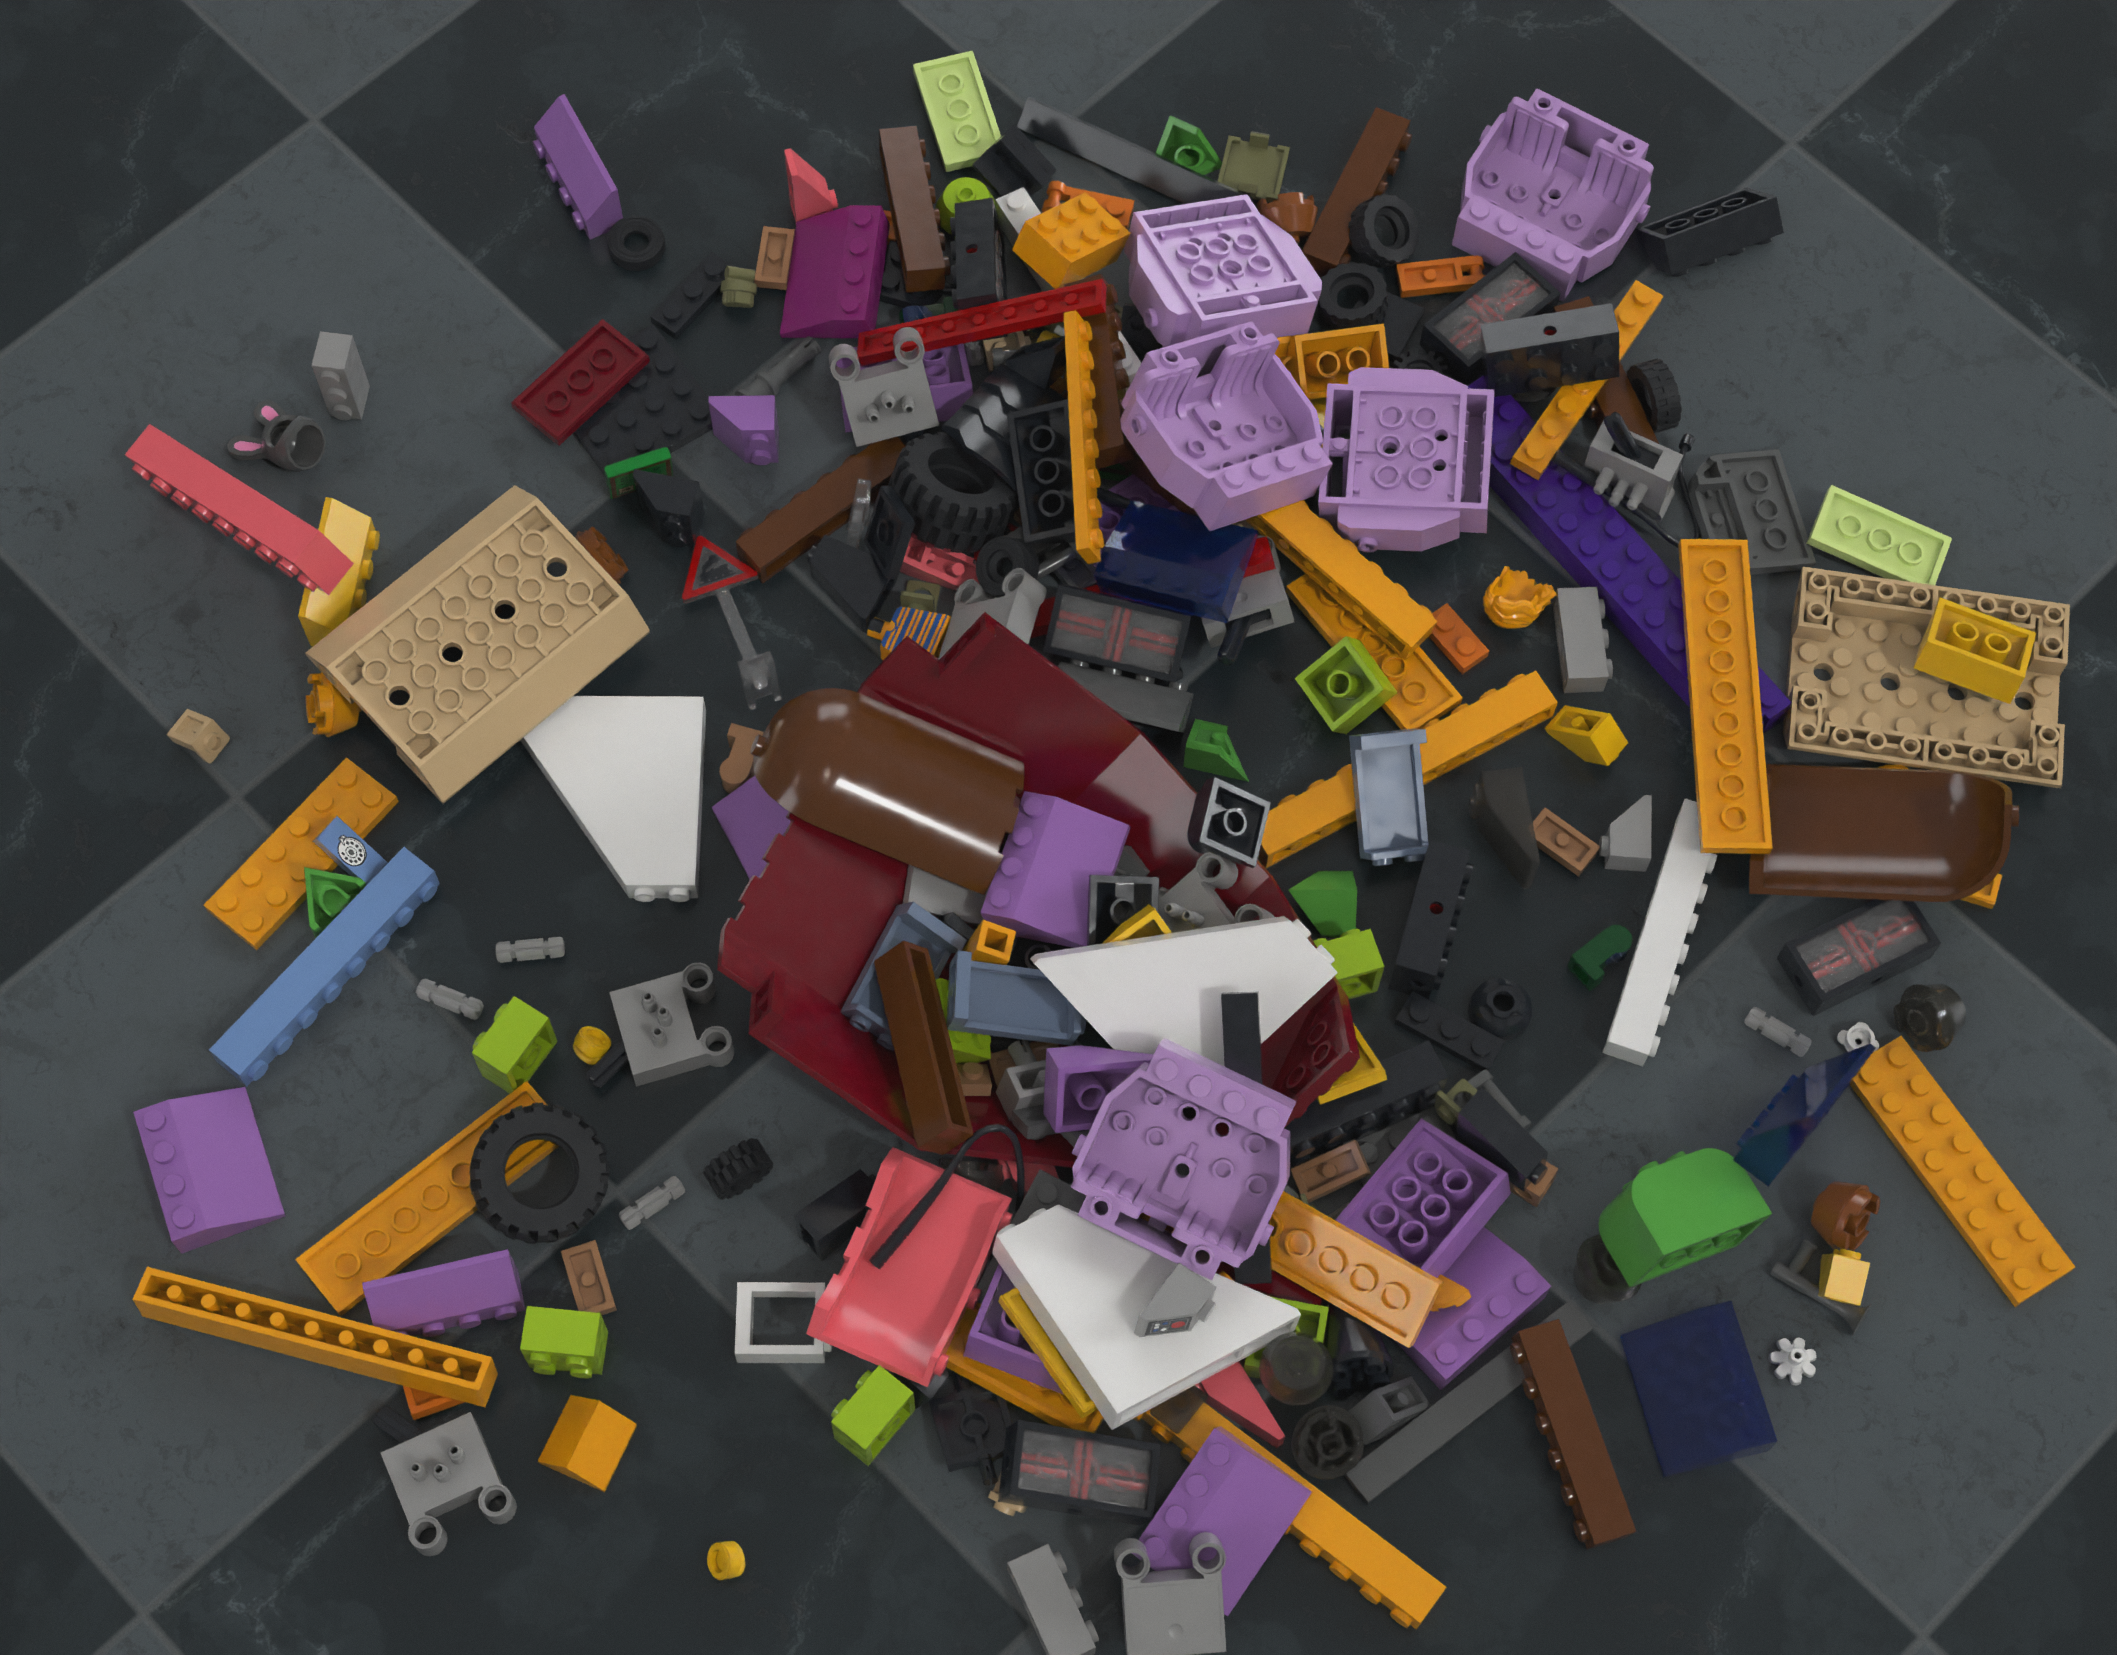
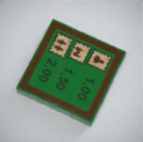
(620, 474)

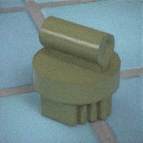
(738, 287)

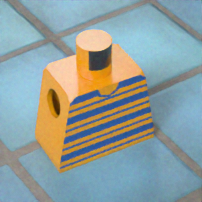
(922, 626)

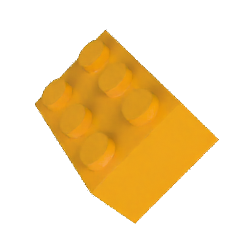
(1071, 241)

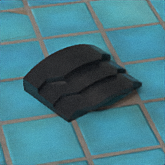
(983, 421)

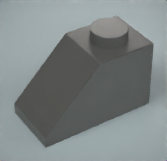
(1389, 1409)

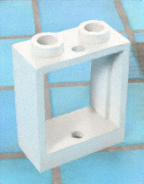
(747, 1352)

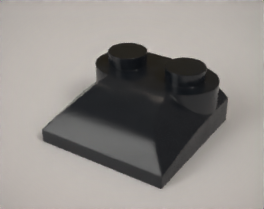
(1228, 822)

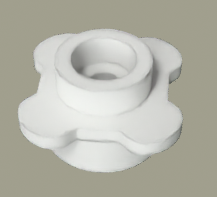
(1859, 1031)

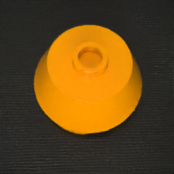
(329, 707)

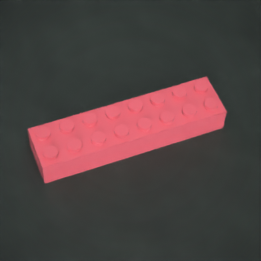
(238, 511)

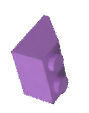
(747, 426)

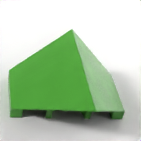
(1188, 147)
(1212, 751)
(328, 896)
(1328, 901)

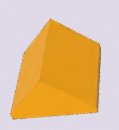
(588, 1441)

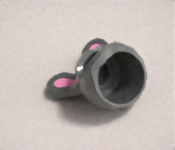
(287, 439)

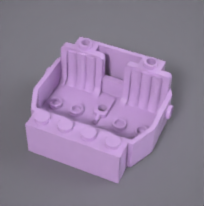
(1560, 153)
(1216, 269)
(1225, 426)
(1399, 496)
(1232, 1178)

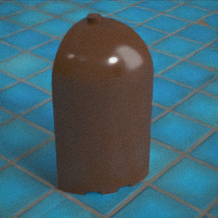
(891, 783)
(1883, 833)

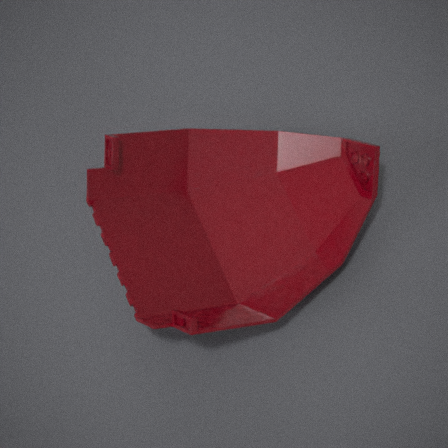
(829, 899)

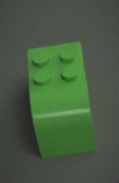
(1680, 1214)

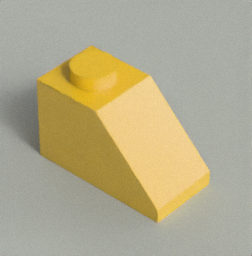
(1588, 734)

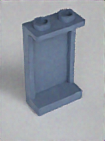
(1389, 795)
(910, 924)
(1009, 1003)

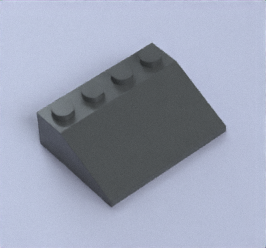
(1137, 697)

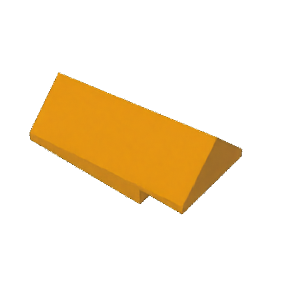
(1331, 355)

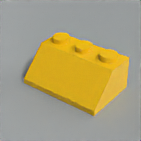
(1975, 650)

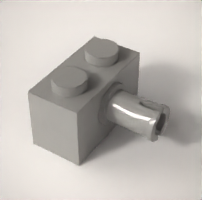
(1024, 1083)

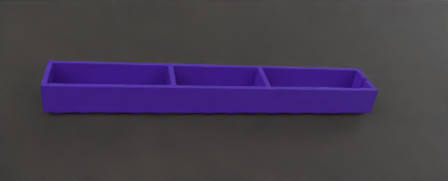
(1603, 553)

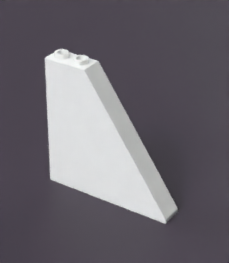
(632, 784)
(1174, 982)
(1088, 1299)

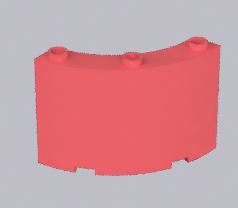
(920, 1295)

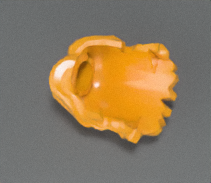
(1515, 600)

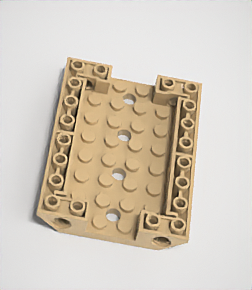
(1873, 631)
(509, 669)

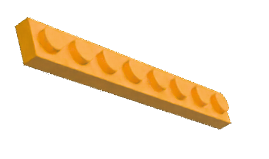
(1574, 400)
(1082, 441)

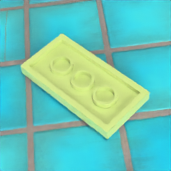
(957, 108)
(1878, 539)

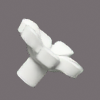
(1789, 1364)

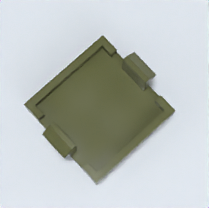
(1254, 166)

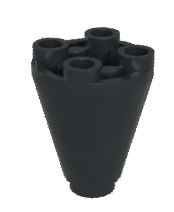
(1356, 1354)

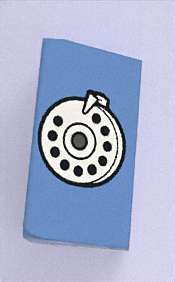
(350, 851)

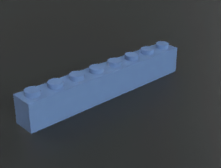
(325, 967)

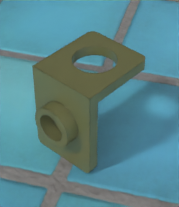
(920, 601)
(1444, 1103)

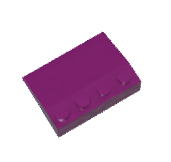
(836, 273)

